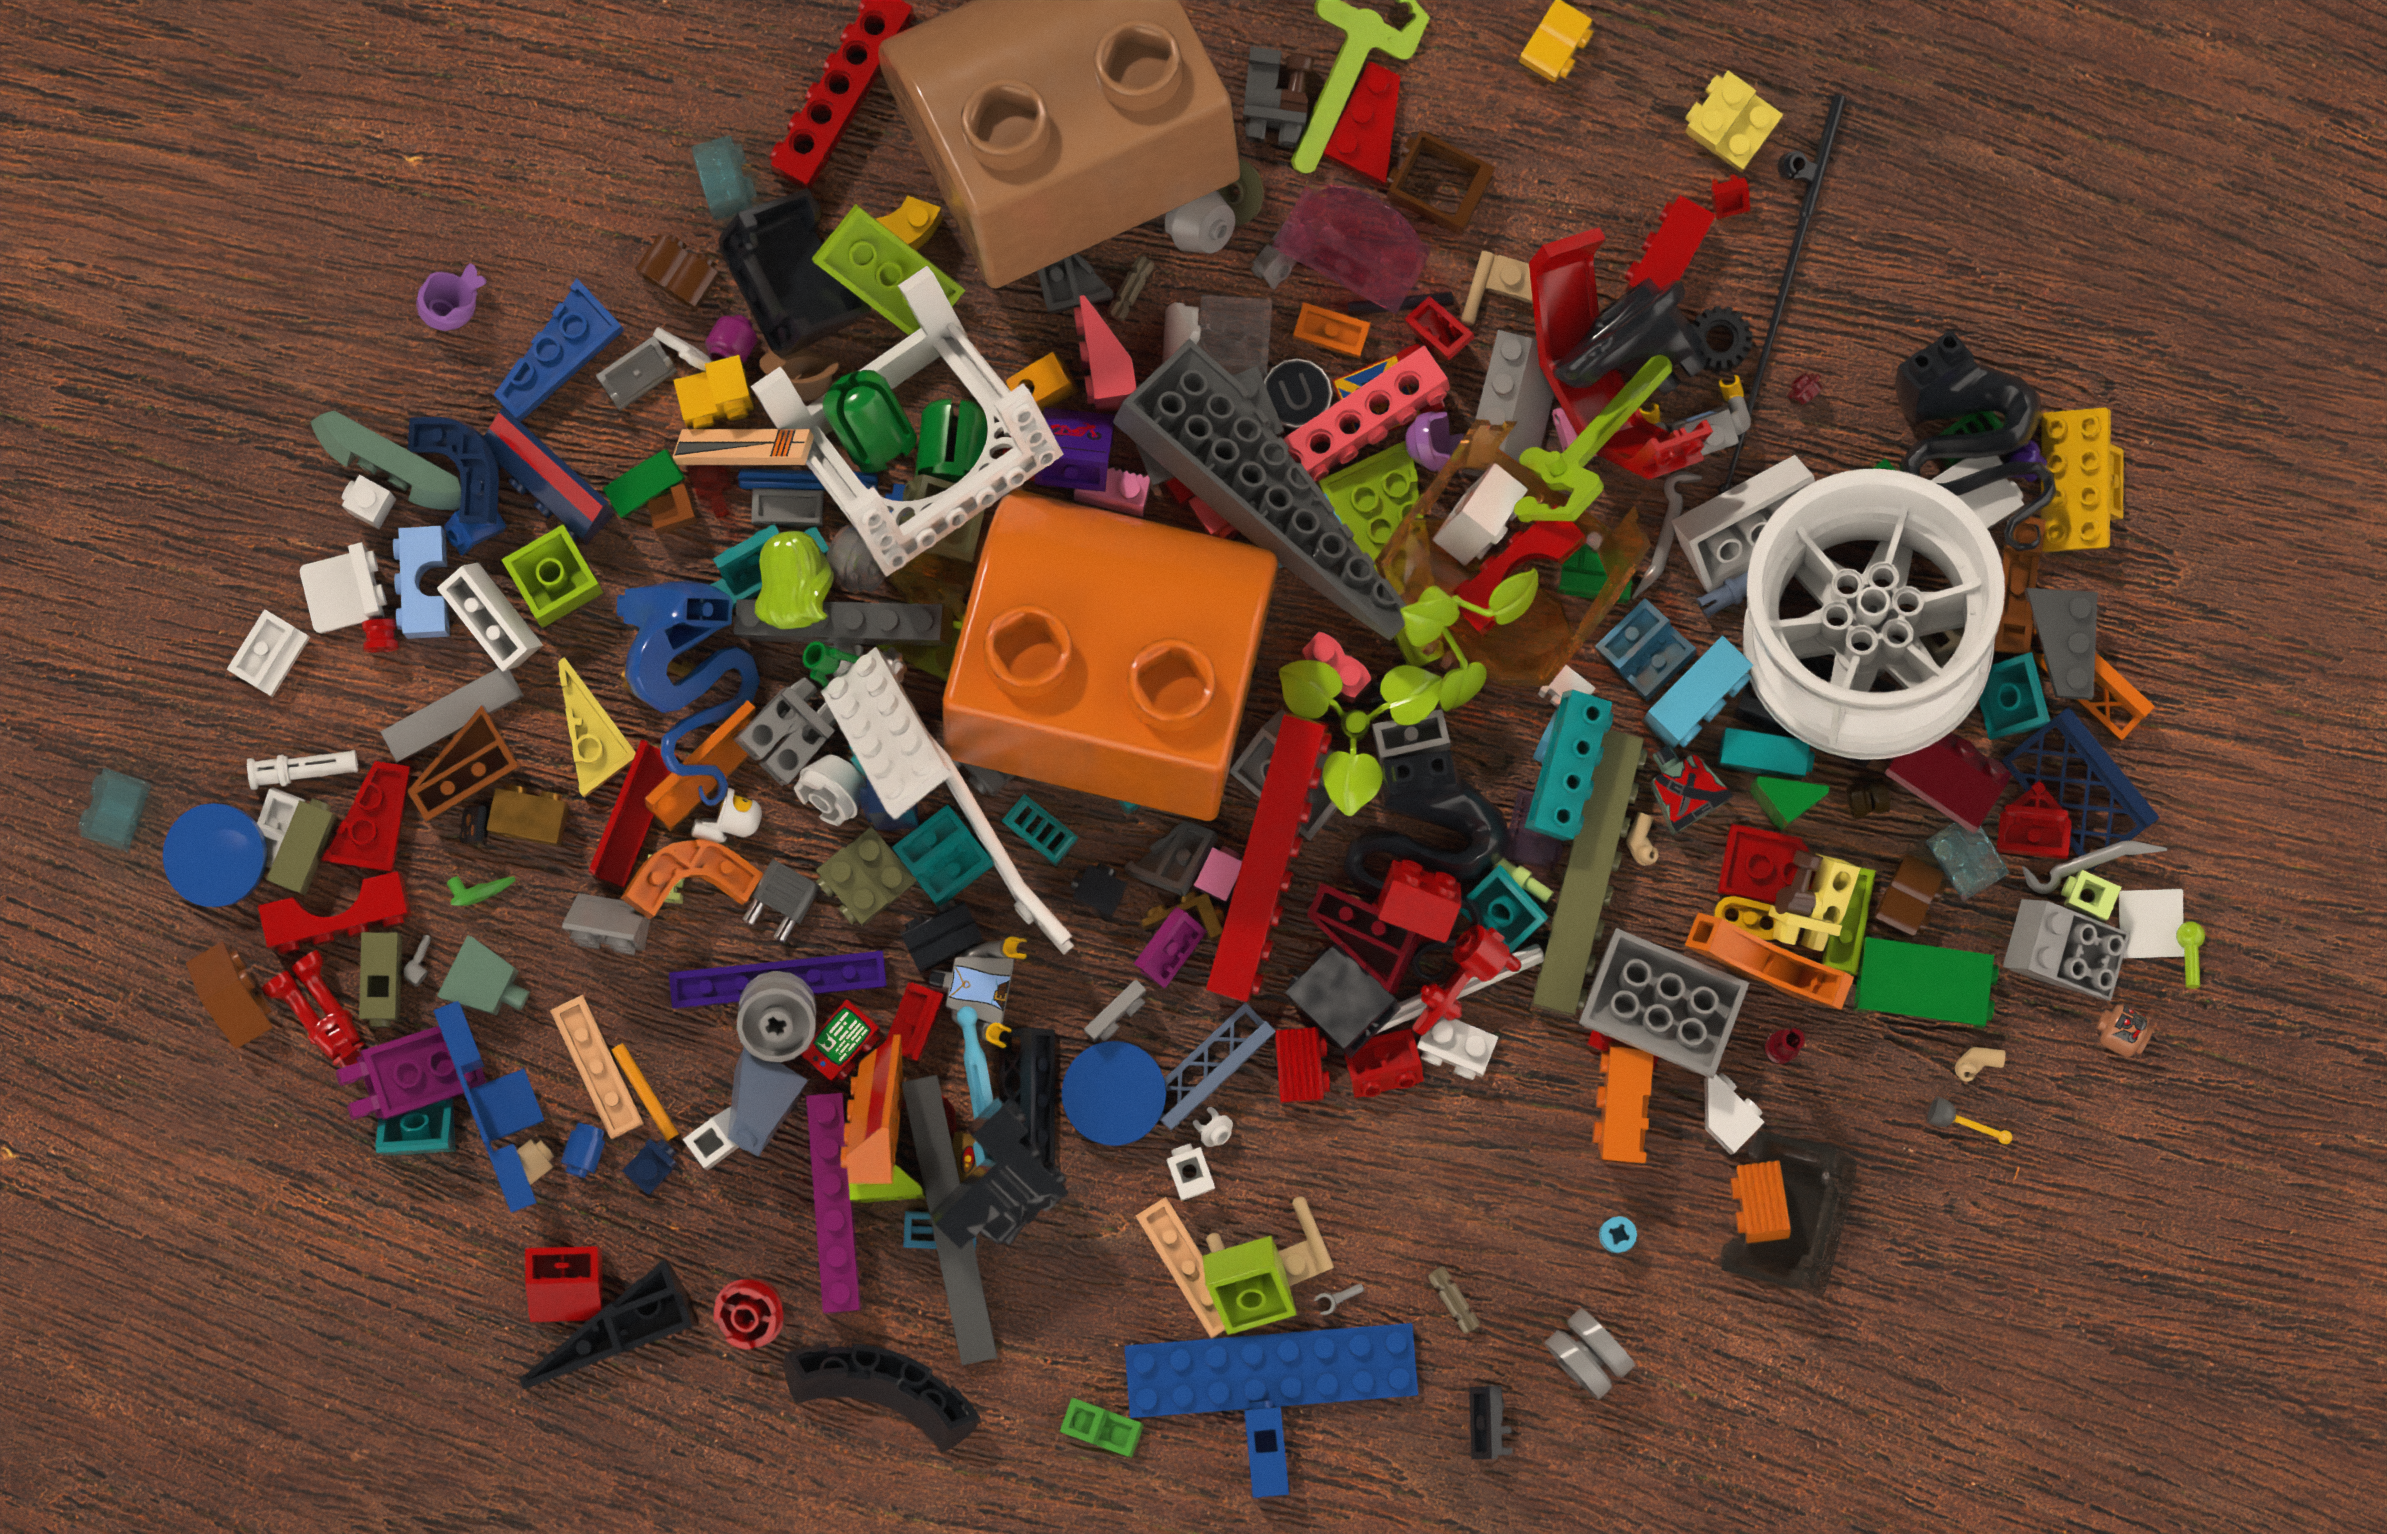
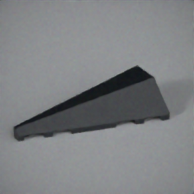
(641, 1315)

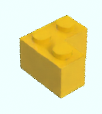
(715, 393)

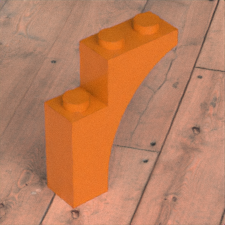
(1768, 963)

